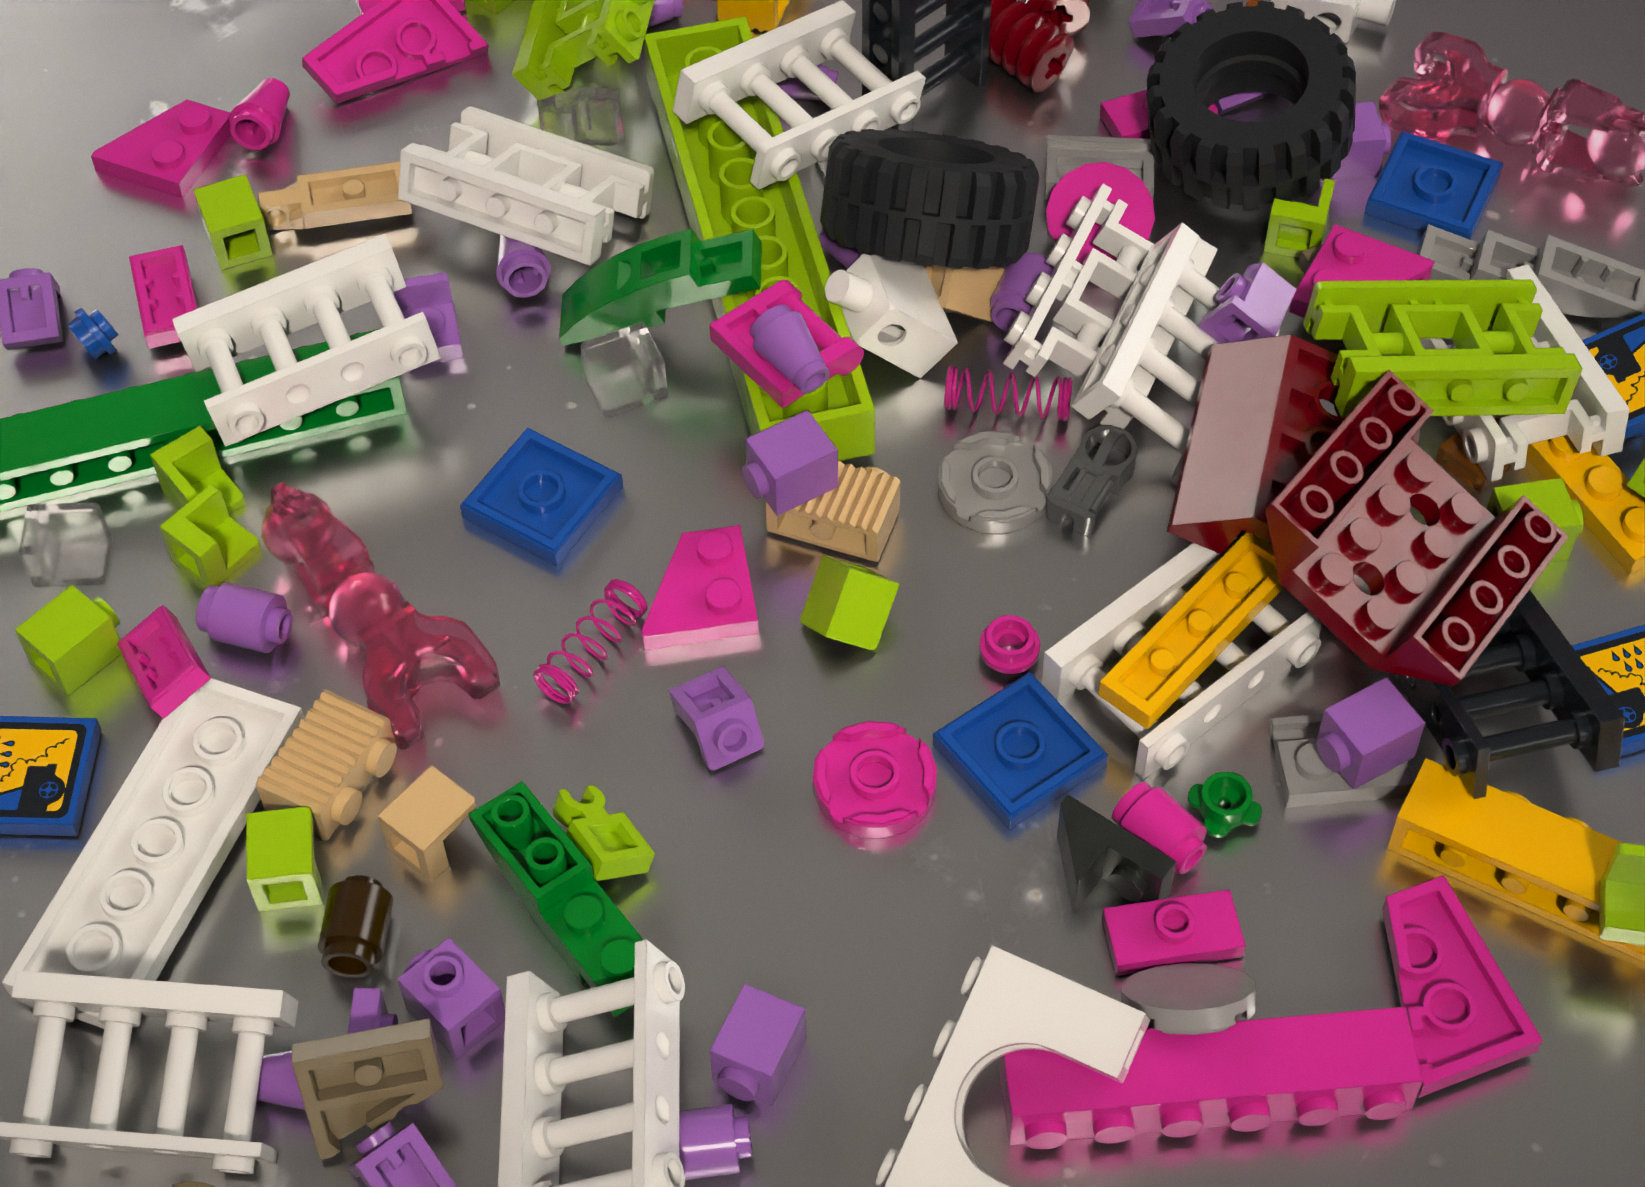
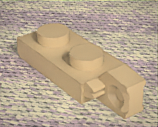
(335, 198)

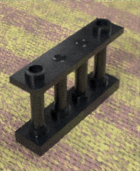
(894, 49)
(1557, 682)

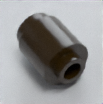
(355, 926)

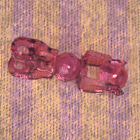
(1473, 96)
(369, 612)

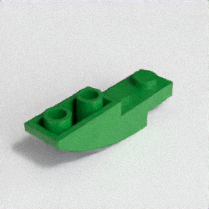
(657, 277)
(557, 887)

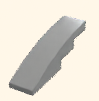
(1572, 275)

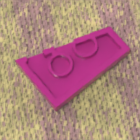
(392, 46)
(1452, 988)

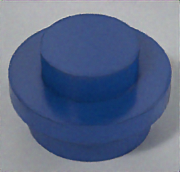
(94, 332)

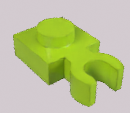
(604, 839)

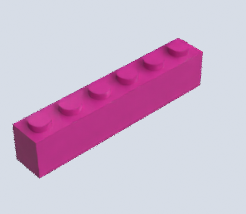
(1234, 1078)

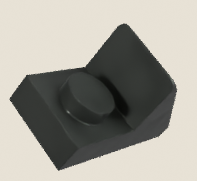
(1101, 849)

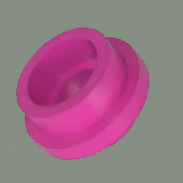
(1009, 631)

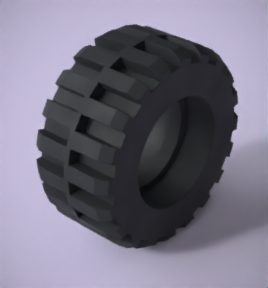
(1251, 52)
(929, 198)

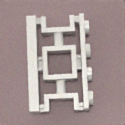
(526, 184)
(1067, 285)
(1593, 416)

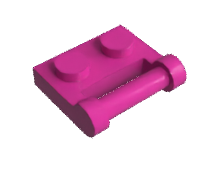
(733, 337)

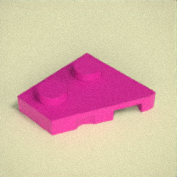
(167, 149)
(1358, 257)
(703, 592)

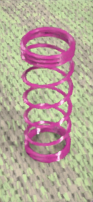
(951, 396)
(562, 677)

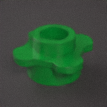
(1227, 788)

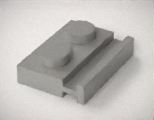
(1070, 152)
(1310, 782)

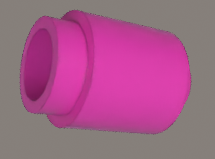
(1162, 824)

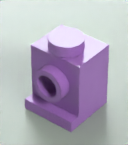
(1249, 306)

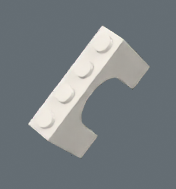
(1007, 1011)

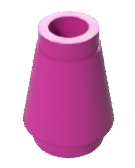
(260, 115)

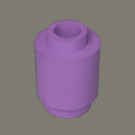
(1014, 287)
(244, 616)
(713, 1141)

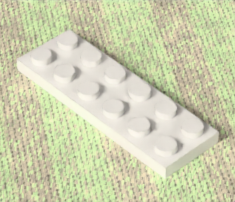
(161, 840)

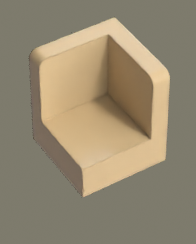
(965, 289)
(423, 818)

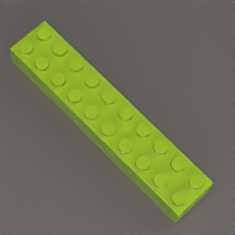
(719, 200)

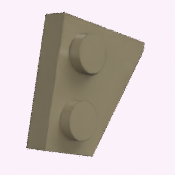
(364, 1079)

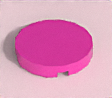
(1086, 181)
(874, 780)

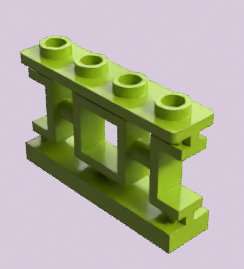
(573, 32)
(1489, 322)

